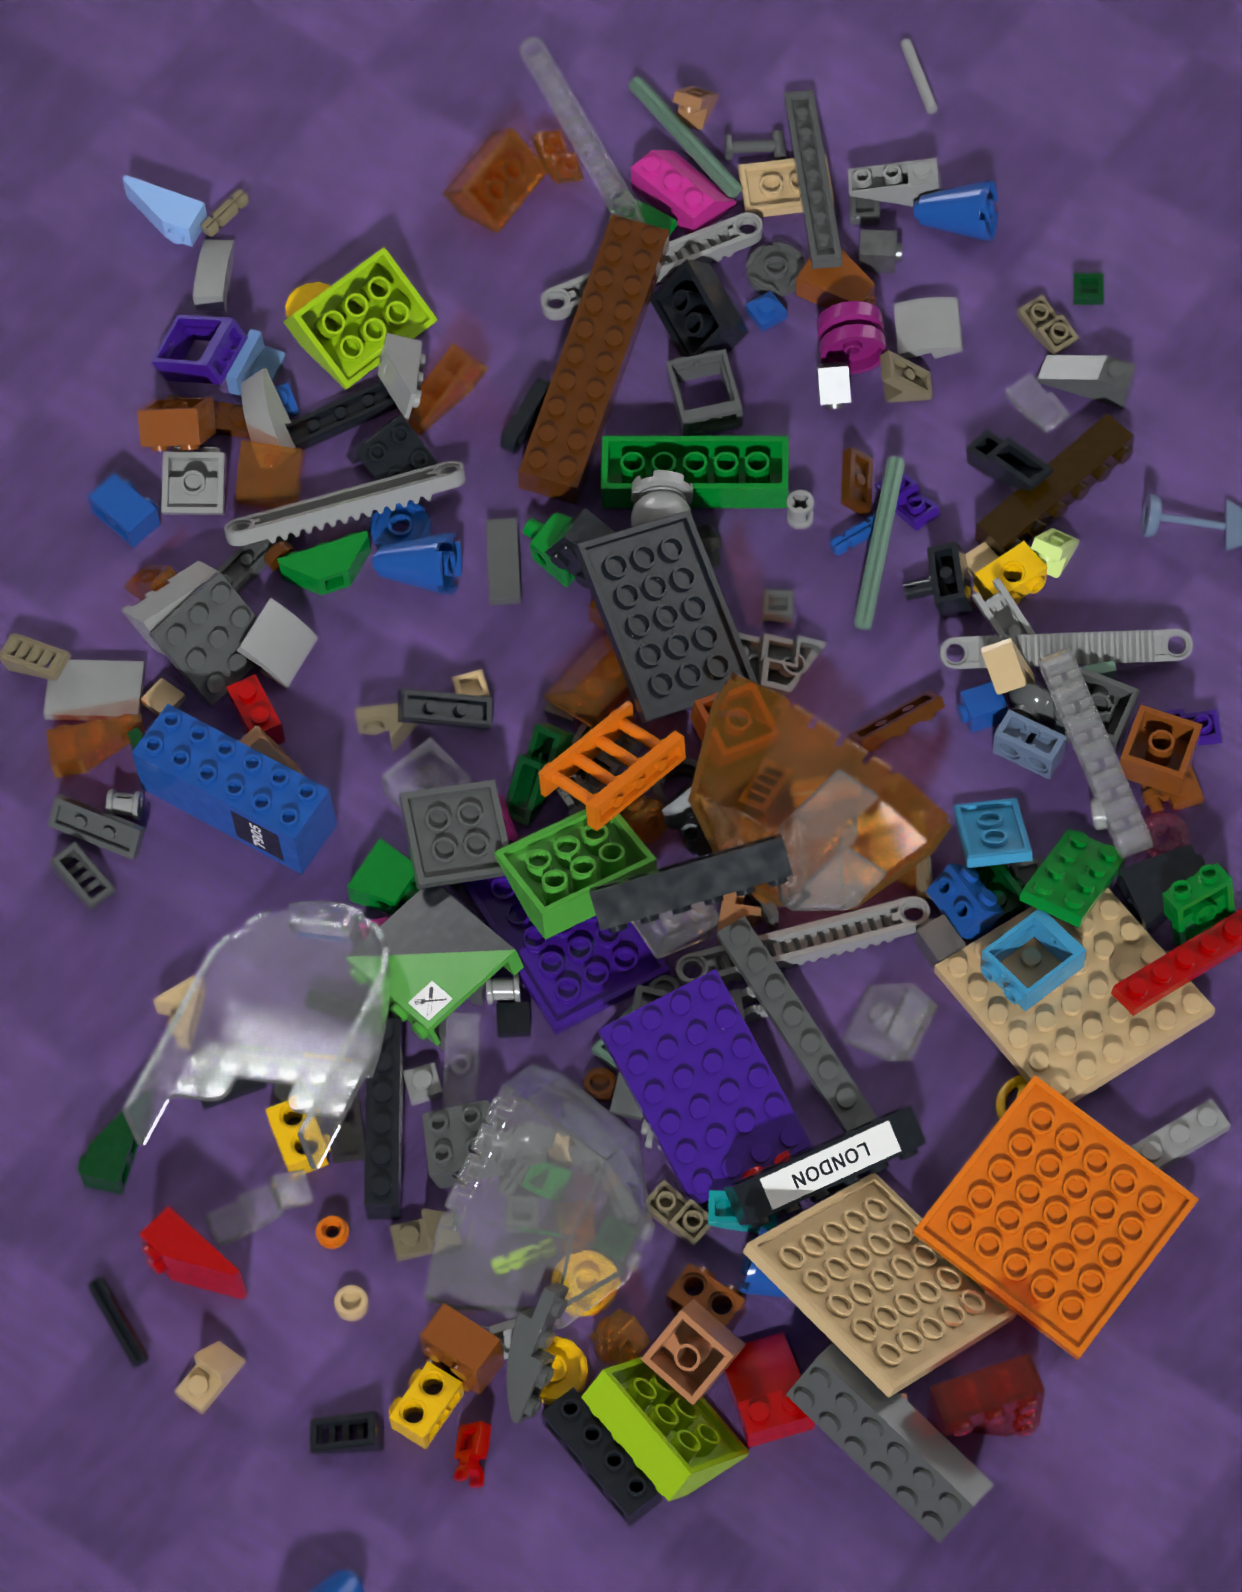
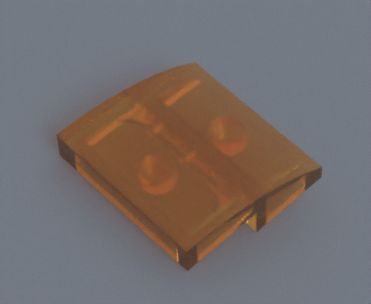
(268, 475)

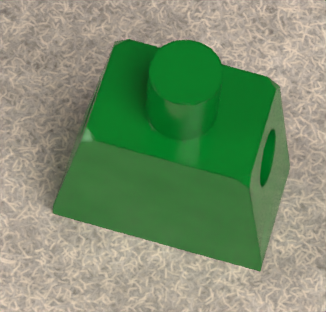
(542, 537)
(383, 880)

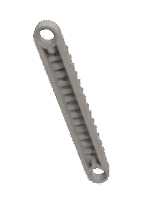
(701, 246)
(345, 503)
(1085, 646)
(817, 938)

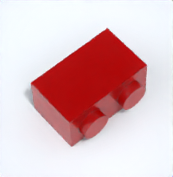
(254, 708)

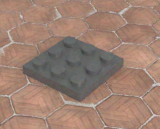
(205, 637)
(454, 833)

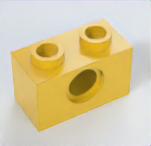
(1018, 564)

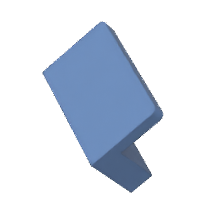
(251, 359)

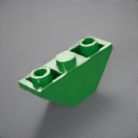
(327, 564)

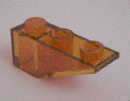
(87, 745)

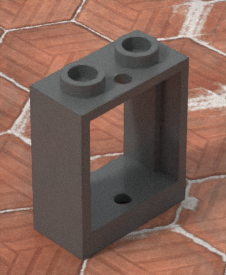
(711, 417)

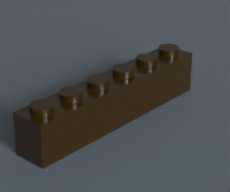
(1075, 472)

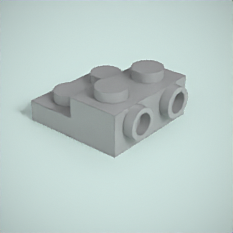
(194, 482)

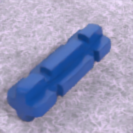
(852, 536)

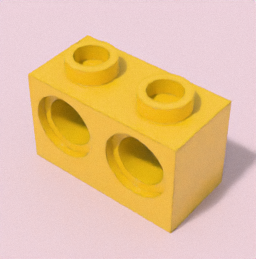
(287, 1137)
(433, 1407)

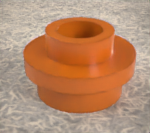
(330, 1223)

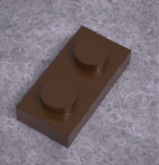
(857, 481)

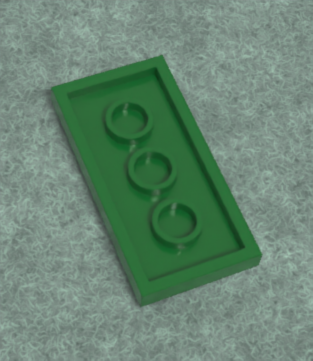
(1073, 877)

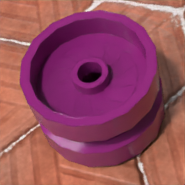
(851, 334)

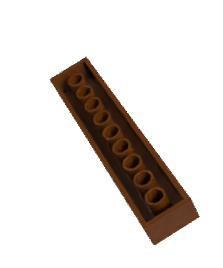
(593, 360)

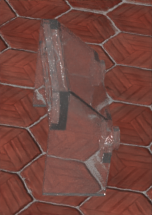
(817, 844)

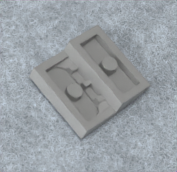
(928, 327)
(278, 643)

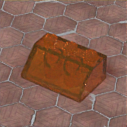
(496, 180)
(591, 685)

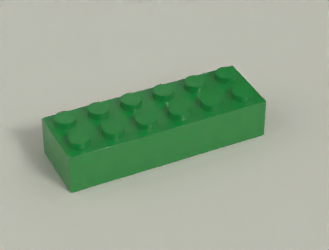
(721, 468)

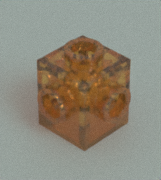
(645, 818)
(619, 1338)

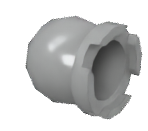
(659, 496)

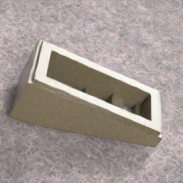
(19, 646)

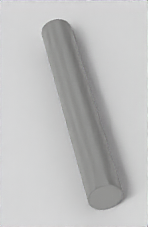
(918, 76)

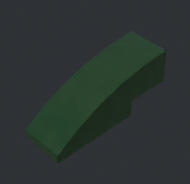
(524, 794)

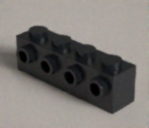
(600, 1457)

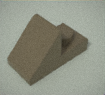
(904, 379)
(380, 718)
(416, 1236)

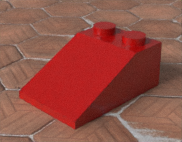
(188, 1257)
(759, 1388)

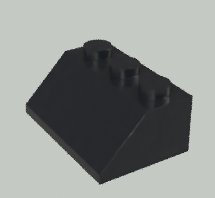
(698, 311)

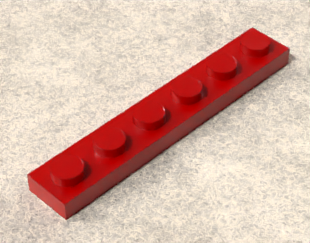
(1180, 965)

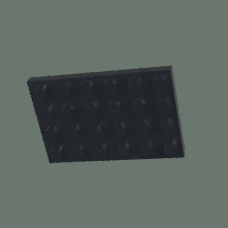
(663, 614)

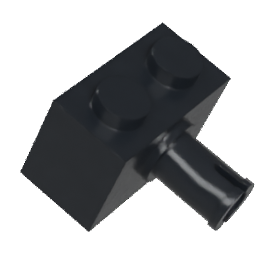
(946, 581)
(680, 816)

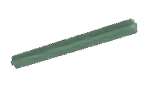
(685, 137)
(879, 543)

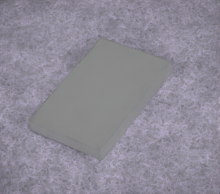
(95, 690)

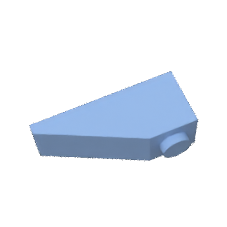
(170, 212)

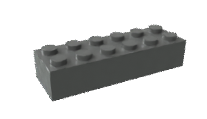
(890, 1442)

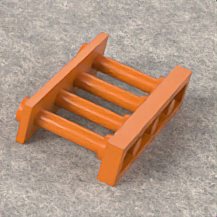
(620, 789)

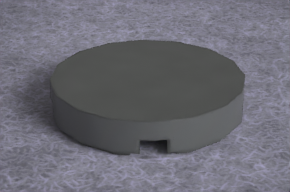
(774, 269)

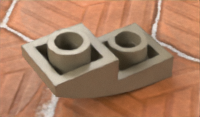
(1046, 326)
(678, 1214)

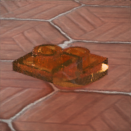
(553, 154)

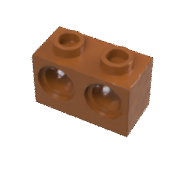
(712, 1295)

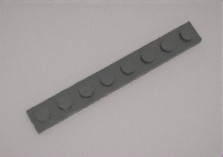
(812, 179)
(795, 1025)

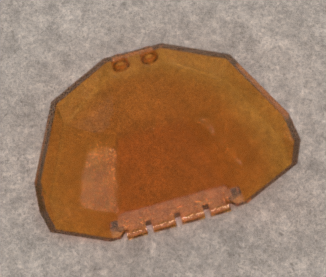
(766, 761)

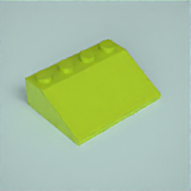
(351, 318)
(662, 1432)

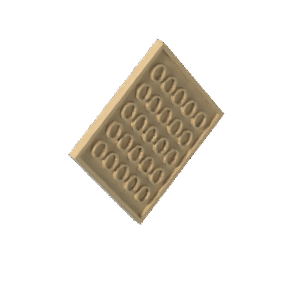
(1079, 1030)
(876, 1284)

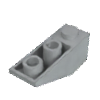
(895, 182)
(402, 370)

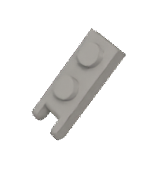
(1002, 612)

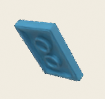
(992, 833)

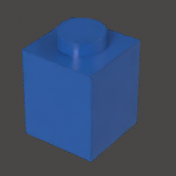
(981, 707)

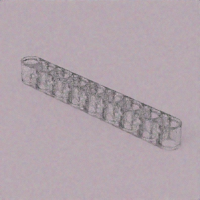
(579, 130)

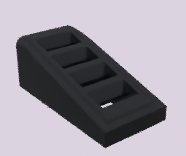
(373, 1443)

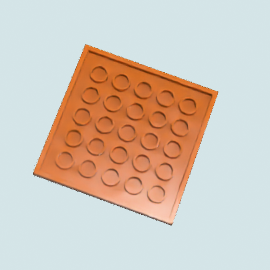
(1055, 1217)

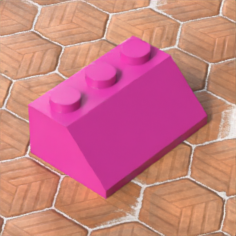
(679, 190)

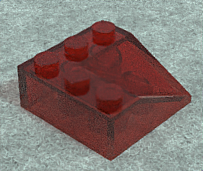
(990, 1401)

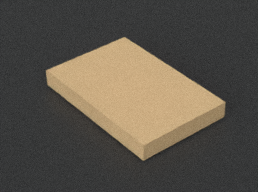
(771, 187)

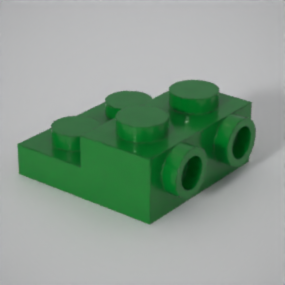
(1199, 902)

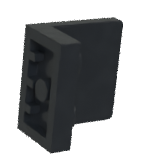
(392, 450)

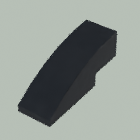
(1007, 462)

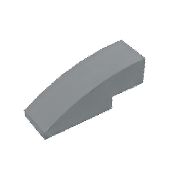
(213, 275)
(264, 411)

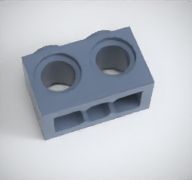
(1029, 744)

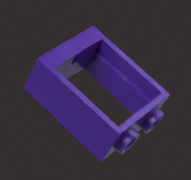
(225, 344)

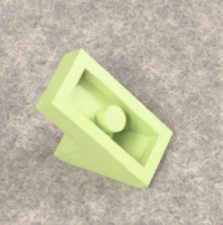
(1055, 550)

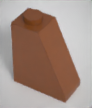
(835, 284)

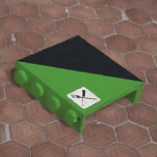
(439, 958)

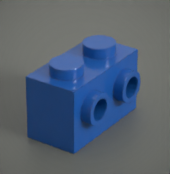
(965, 901)

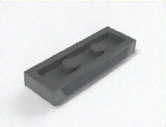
(96, 826)

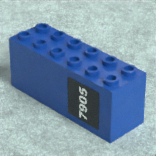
(235, 788)

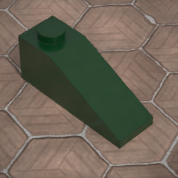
(109, 1157)

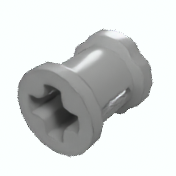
(800, 511)
(125, 803)
(503, 989)

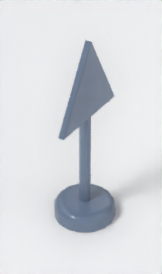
(1153, 514)

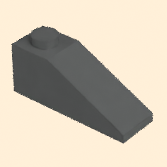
(1090, 376)

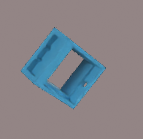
(1051, 936)

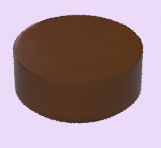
(277, 551)
(599, 1084)

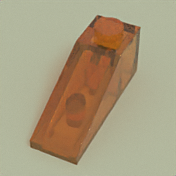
(446, 386)

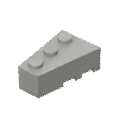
(160, 604)

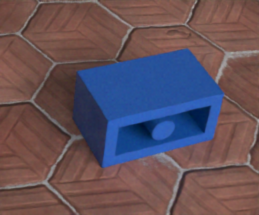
(124, 509)

